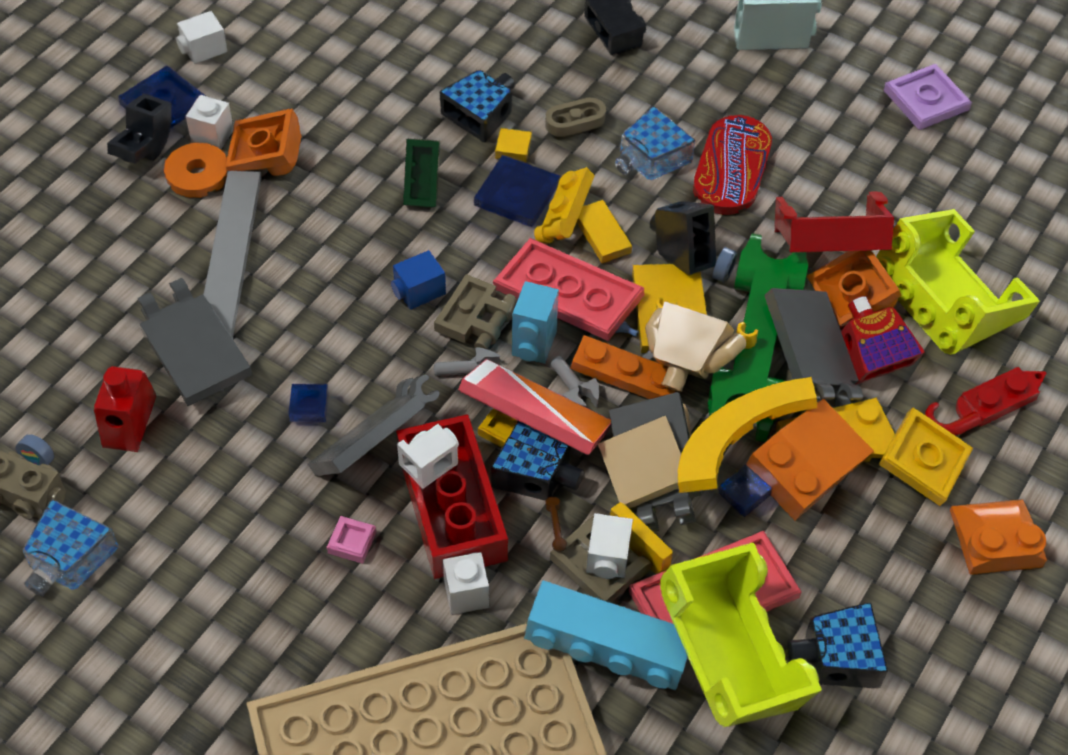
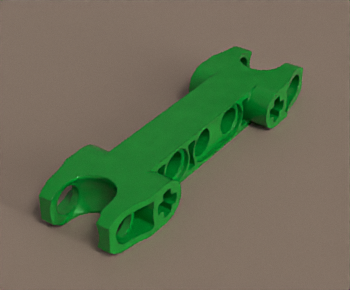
(751, 368)

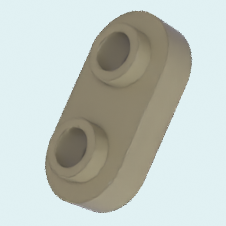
(575, 117)

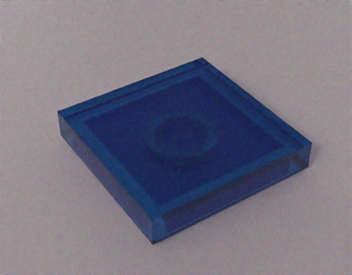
(169, 87)
(517, 190)

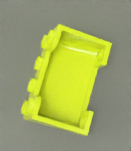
(943, 289)
(731, 637)

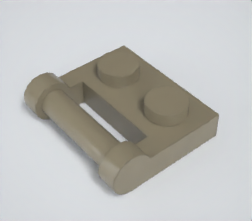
(574, 563)

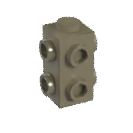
(28, 486)

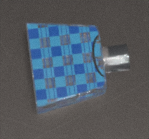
(654, 146)
(66, 548)

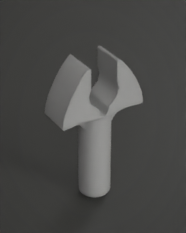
(465, 367)
(574, 384)

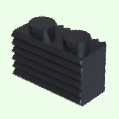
(615, 24)

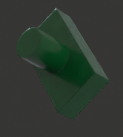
(421, 172)

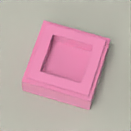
(351, 539)

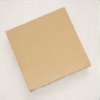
(642, 462)

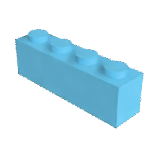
(606, 635)

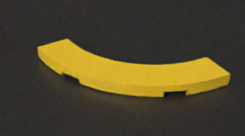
(705, 447)

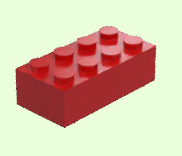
(458, 508)

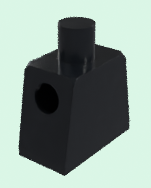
(686, 235)

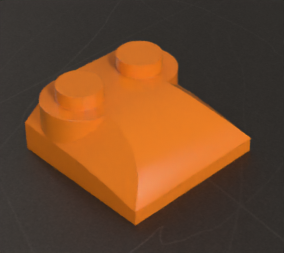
(265, 142)
(852, 277)
(998, 536)

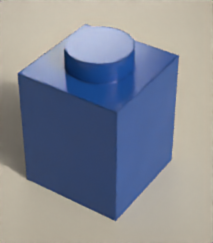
(418, 280)

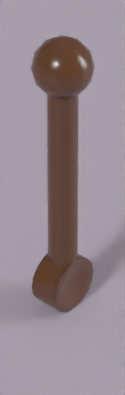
(553, 505)

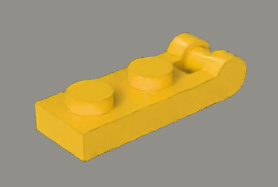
(565, 206)

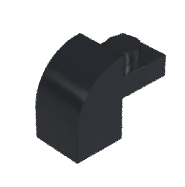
(145, 132)

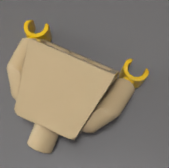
(692, 342)

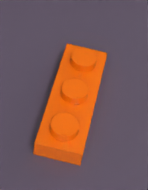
(620, 368)

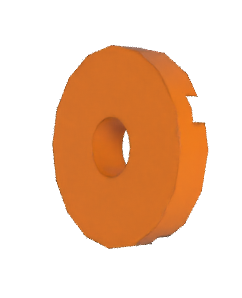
(193, 156)

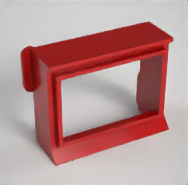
(837, 232)

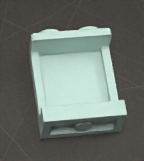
(775, 24)

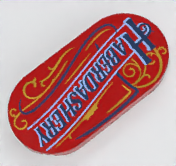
(732, 164)

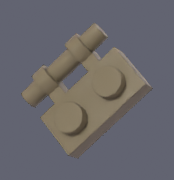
(467, 306)

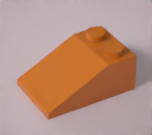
(808, 458)

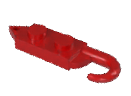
(992, 399)

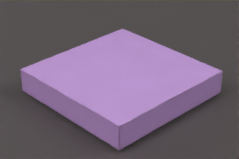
(927, 96)

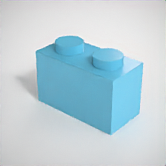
(534, 322)

